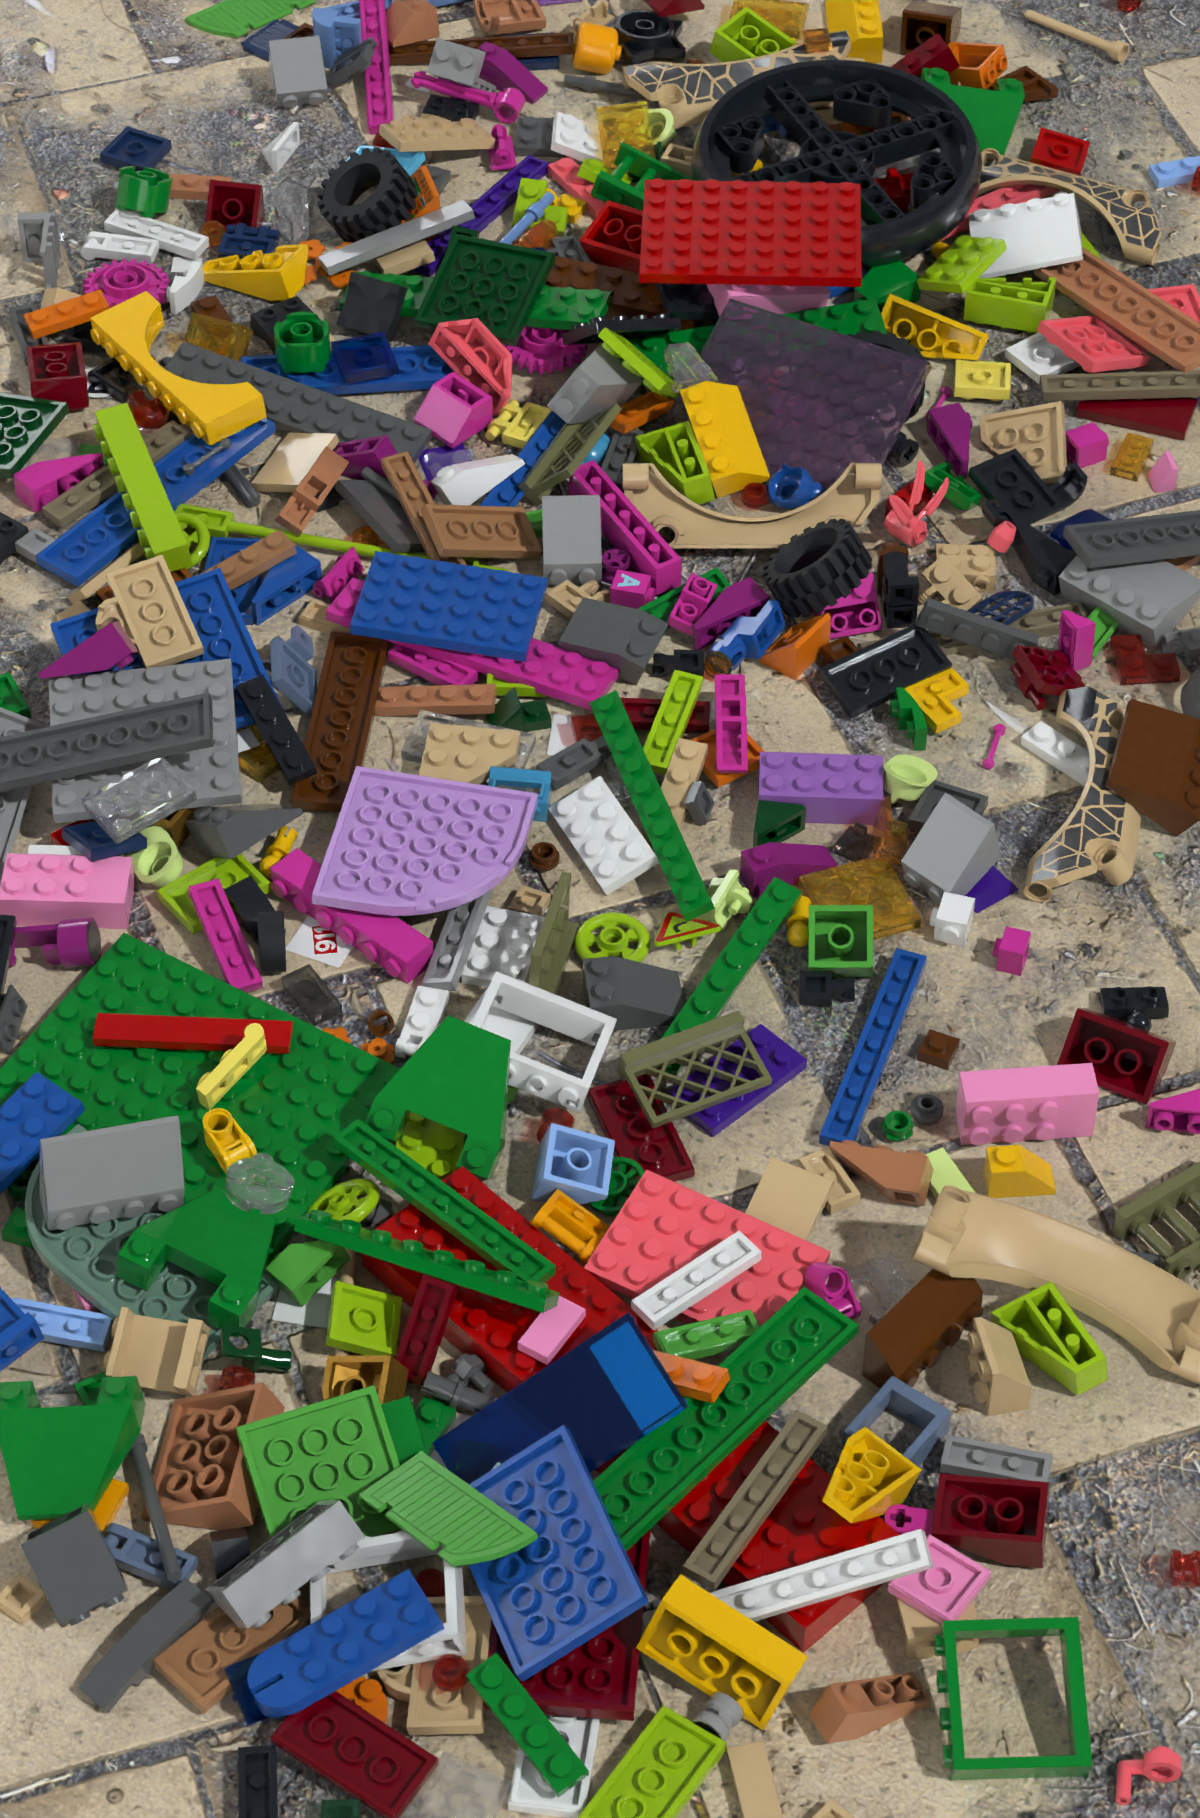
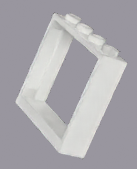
(557, 1015)
(396, 1548)

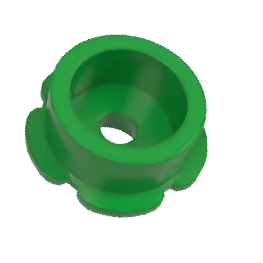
(897, 1126)

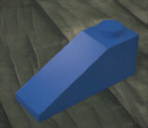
(285, 584)

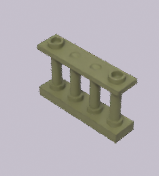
(1160, 1204)

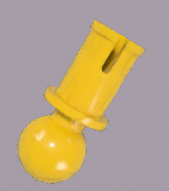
(278, 850)
(799, 923)

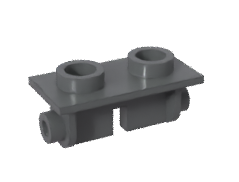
(11, 1017)

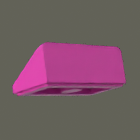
(1076, 639)

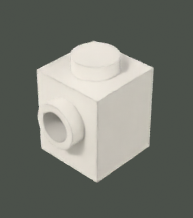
(953, 918)

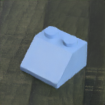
(574, 1164)

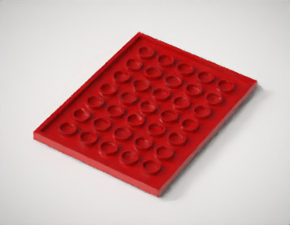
(751, 233)

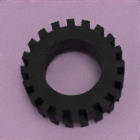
(378, 212)
(817, 568)

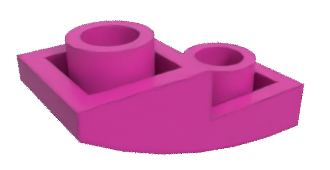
(691, 603)

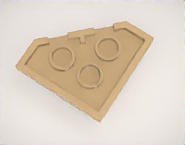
(1034, 432)
(467, 752)

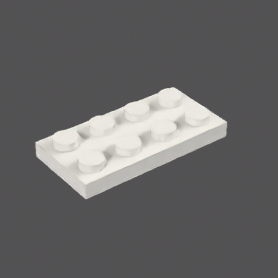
(603, 835)

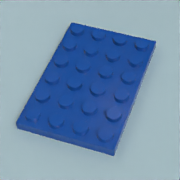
(449, 606)
(569, 1578)

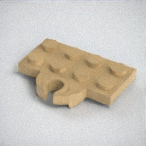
(435, 134)
(150, 613)
(440, 1711)

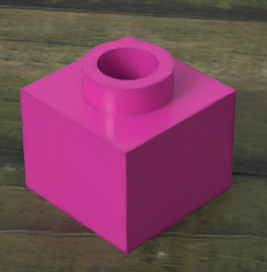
(1012, 950)

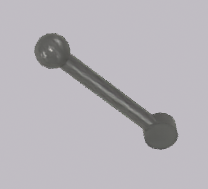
(190, 468)

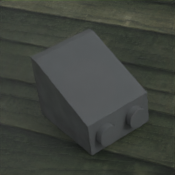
(74, 1565)

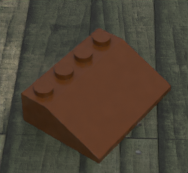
(1158, 765)

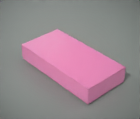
(551, 1330)

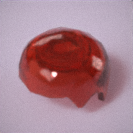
(147, 413)

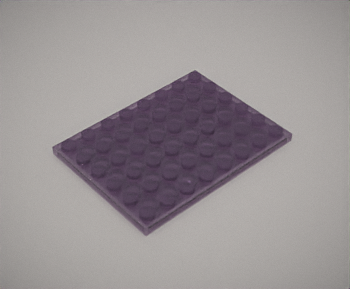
(810, 390)

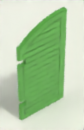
(234, 17)
(447, 1513)

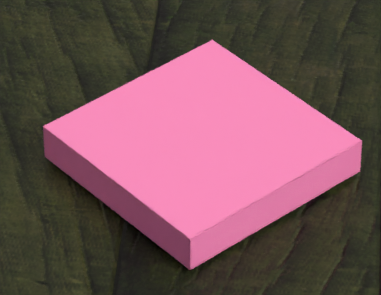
(943, 1590)

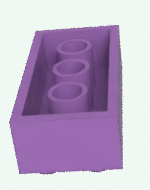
(828, 785)

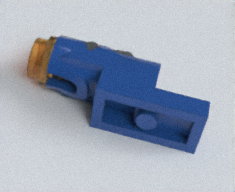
(744, 639)

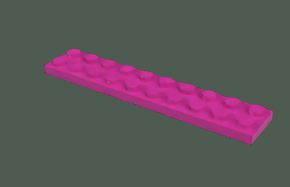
(547, 667)

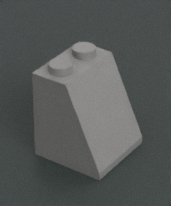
(297, 71)
(594, 387)
(571, 539)
(951, 850)

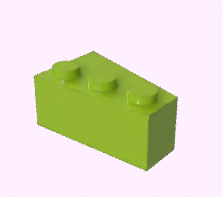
(1010, 303)
(678, 460)
(1054, 1338)

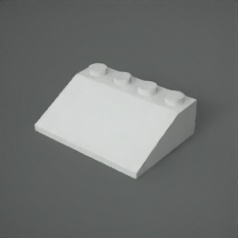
(1034, 232)

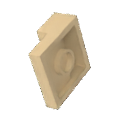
(973, 562)

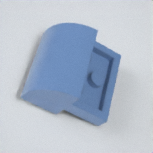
(335, 33)

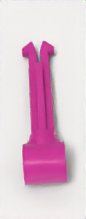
(505, 104)

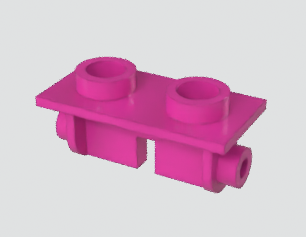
(502, 155)
(339, 575)

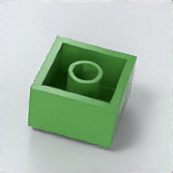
(841, 940)

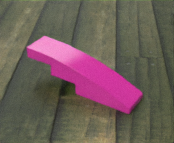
(730, 724)

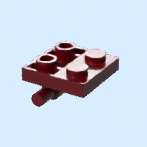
(1044, 673)

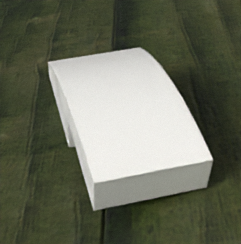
(185, 287)

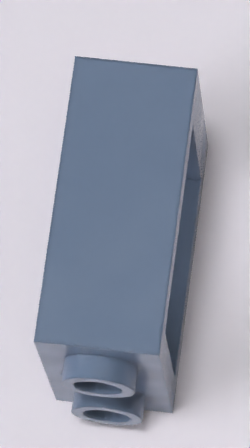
(913, 1407)

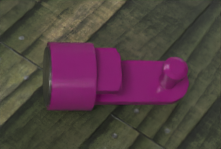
(67, 943)

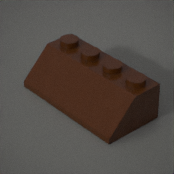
(920, 1328)

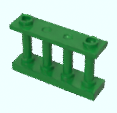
(629, 159)

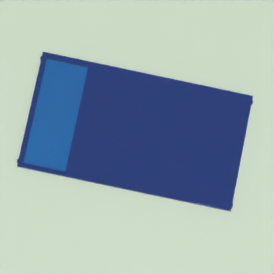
(602, 1391)

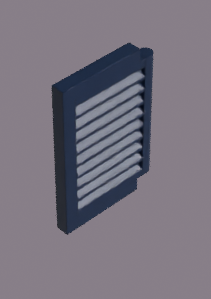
(258, 43)

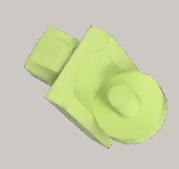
(727, 899)

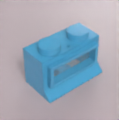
(527, 781)

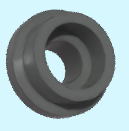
(926, 1109)

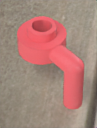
(1158, 1765)

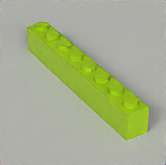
(141, 486)

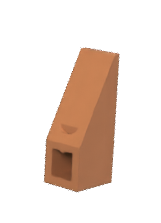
(894, 1174)
(865, 1705)

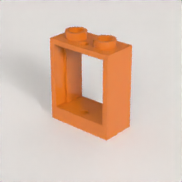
(978, 64)

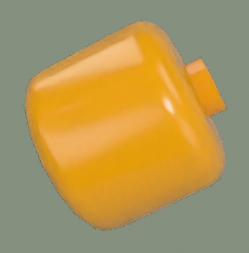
(595, 48)

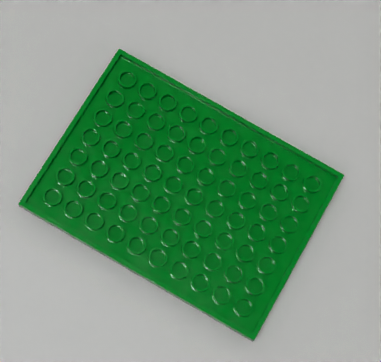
(283, 1102)

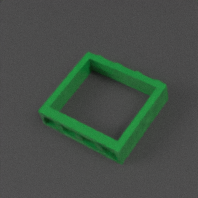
(961, 1768)

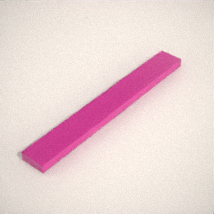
(378, 74)

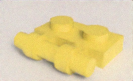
(523, 425)

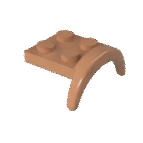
(508, 16)

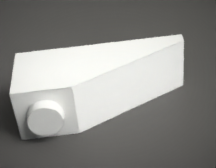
(471, 480)

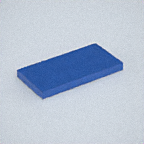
(220, 550)

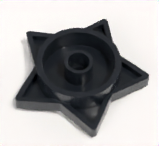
(648, 36)

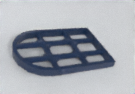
(1007, 595)

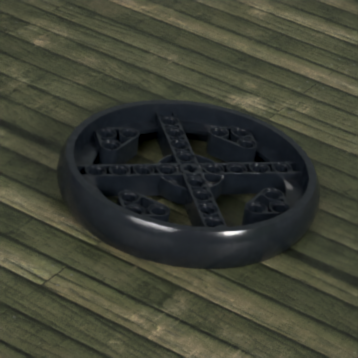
(863, 96)

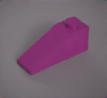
(507, 72)
(950, 432)
(364, 454)
(736, 600)
(100, 652)
(782, 861)

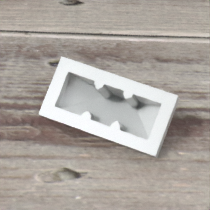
(282, 147)

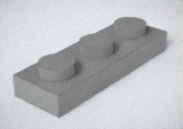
(993, 1460)

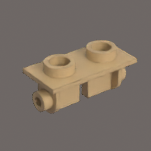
(597, 15)

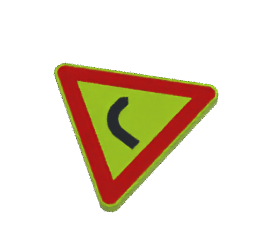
(676, 929)

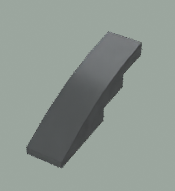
(134, 1653)

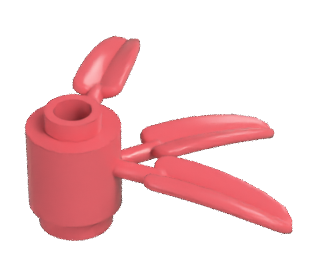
(901, 521)

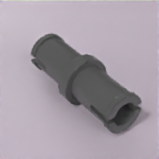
(455, 1393)

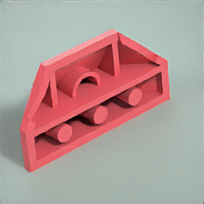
(476, 357)

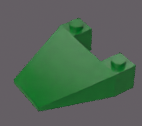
(989, 111)
(455, 1081)
(212, 1242)
(67, 1452)

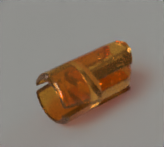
(537, 236)

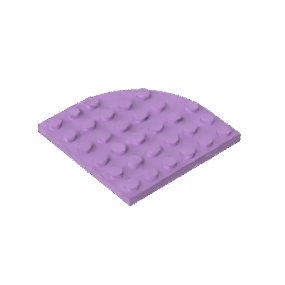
(421, 843)

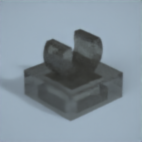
(854, 843)

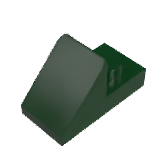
(520, 716)

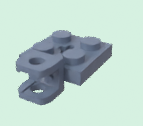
(291, 670)

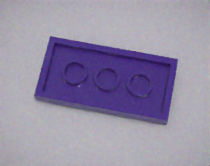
(780, 1061)

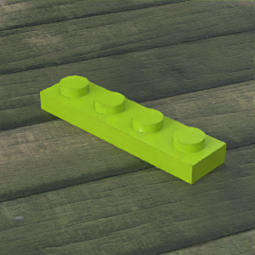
(672, 719)

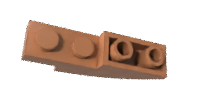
(312, 491)

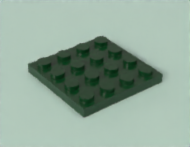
(486, 283)
(24, 428)

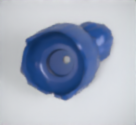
(792, 487)

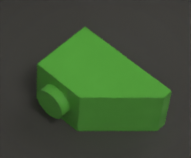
(306, 1268)

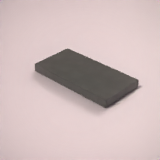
(382, 514)

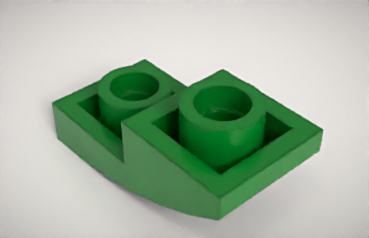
(909, 718)
(403, 1428)

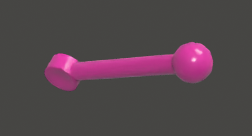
(945, 393)
(999, 730)

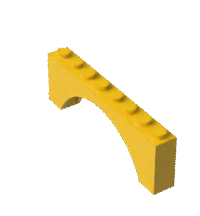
(208, 409)

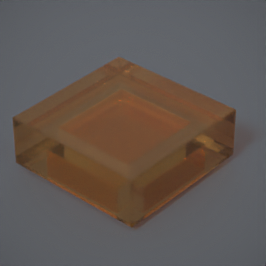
(817, 40)

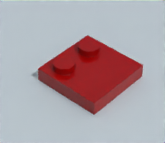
(1060, 151)

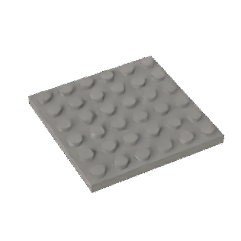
(209, 771)

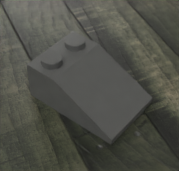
(614, 635)
(235, 828)
(632, 992)

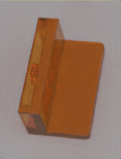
(889, 835)

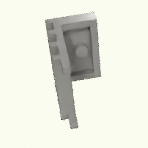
(458, 64)
(41, 243)

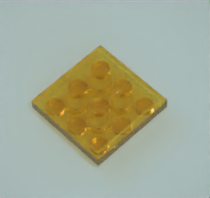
(865, 883)

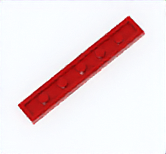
(186, 1032)

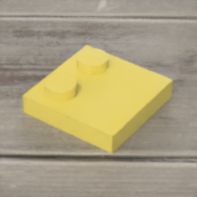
(982, 380)

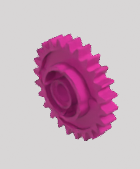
(127, 280)
(544, 351)

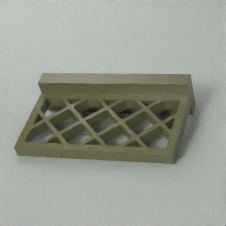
(565, 454)
(554, 941)
(687, 1044)

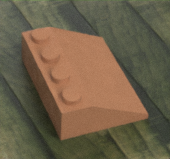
(201, 1462)

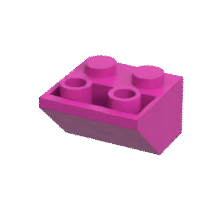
(455, 410)
(856, 612)

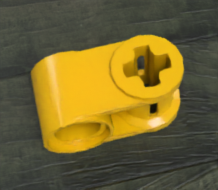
(230, 1141)

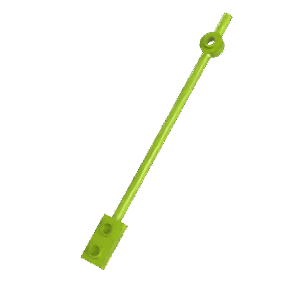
(222, 522)

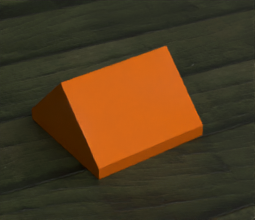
(798, 646)

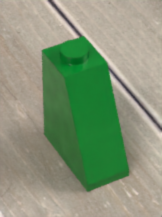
(889, 279)

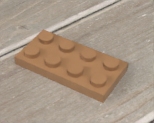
(481, 531)
(199, 1657)

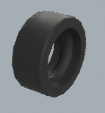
(271, 941)

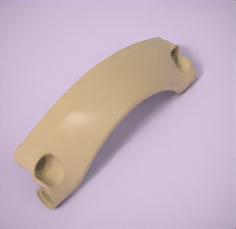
(1021, 1247)

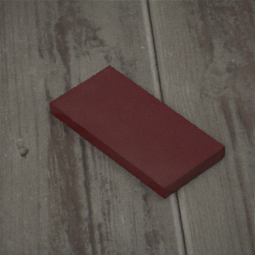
(1152, 415)
(626, 1123)
(357, 1753)

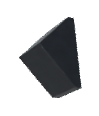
(229, 1549)

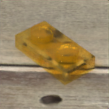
(1132, 457)

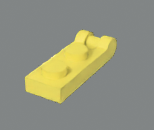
(232, 1066)

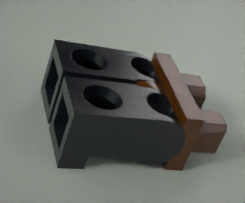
(897, 589)

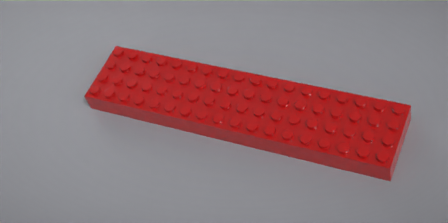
(799, 1525)

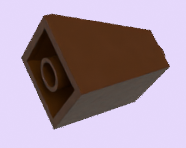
(926, 19)

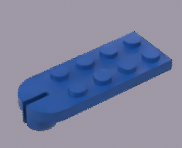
(342, 1646)

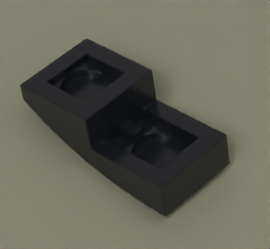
(247, 901)

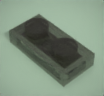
(311, 995)

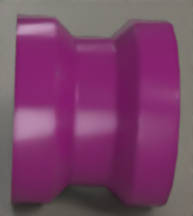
(613, 560)

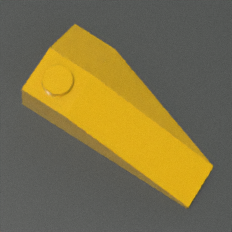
(261, 275)
(931, 332)
(869, 1478)

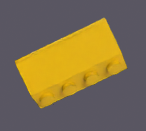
(863, 25)
(725, 436)
(721, 1650)

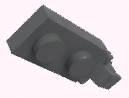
(575, 761)

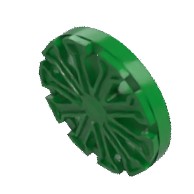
(619, 1186)

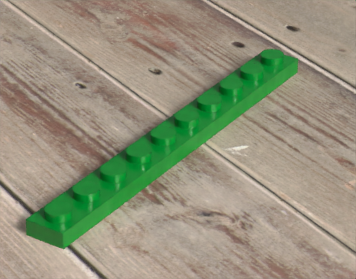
(652, 806)

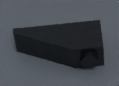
(1040, 556)

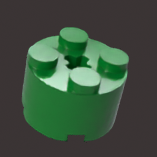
(143, 191)
(302, 343)

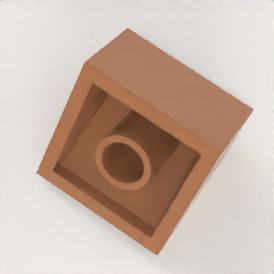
(411, 22)

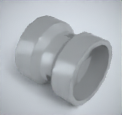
(720, 1715)

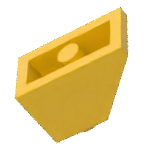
(1016, 1173)

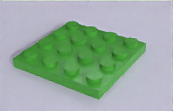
(319, 1455)

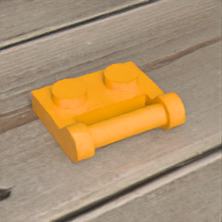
(571, 1224)

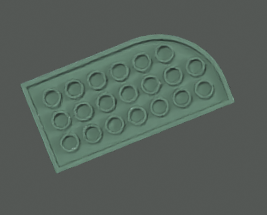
(88, 1263)

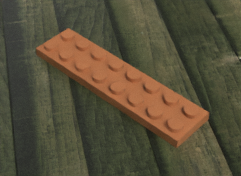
(1129, 309)

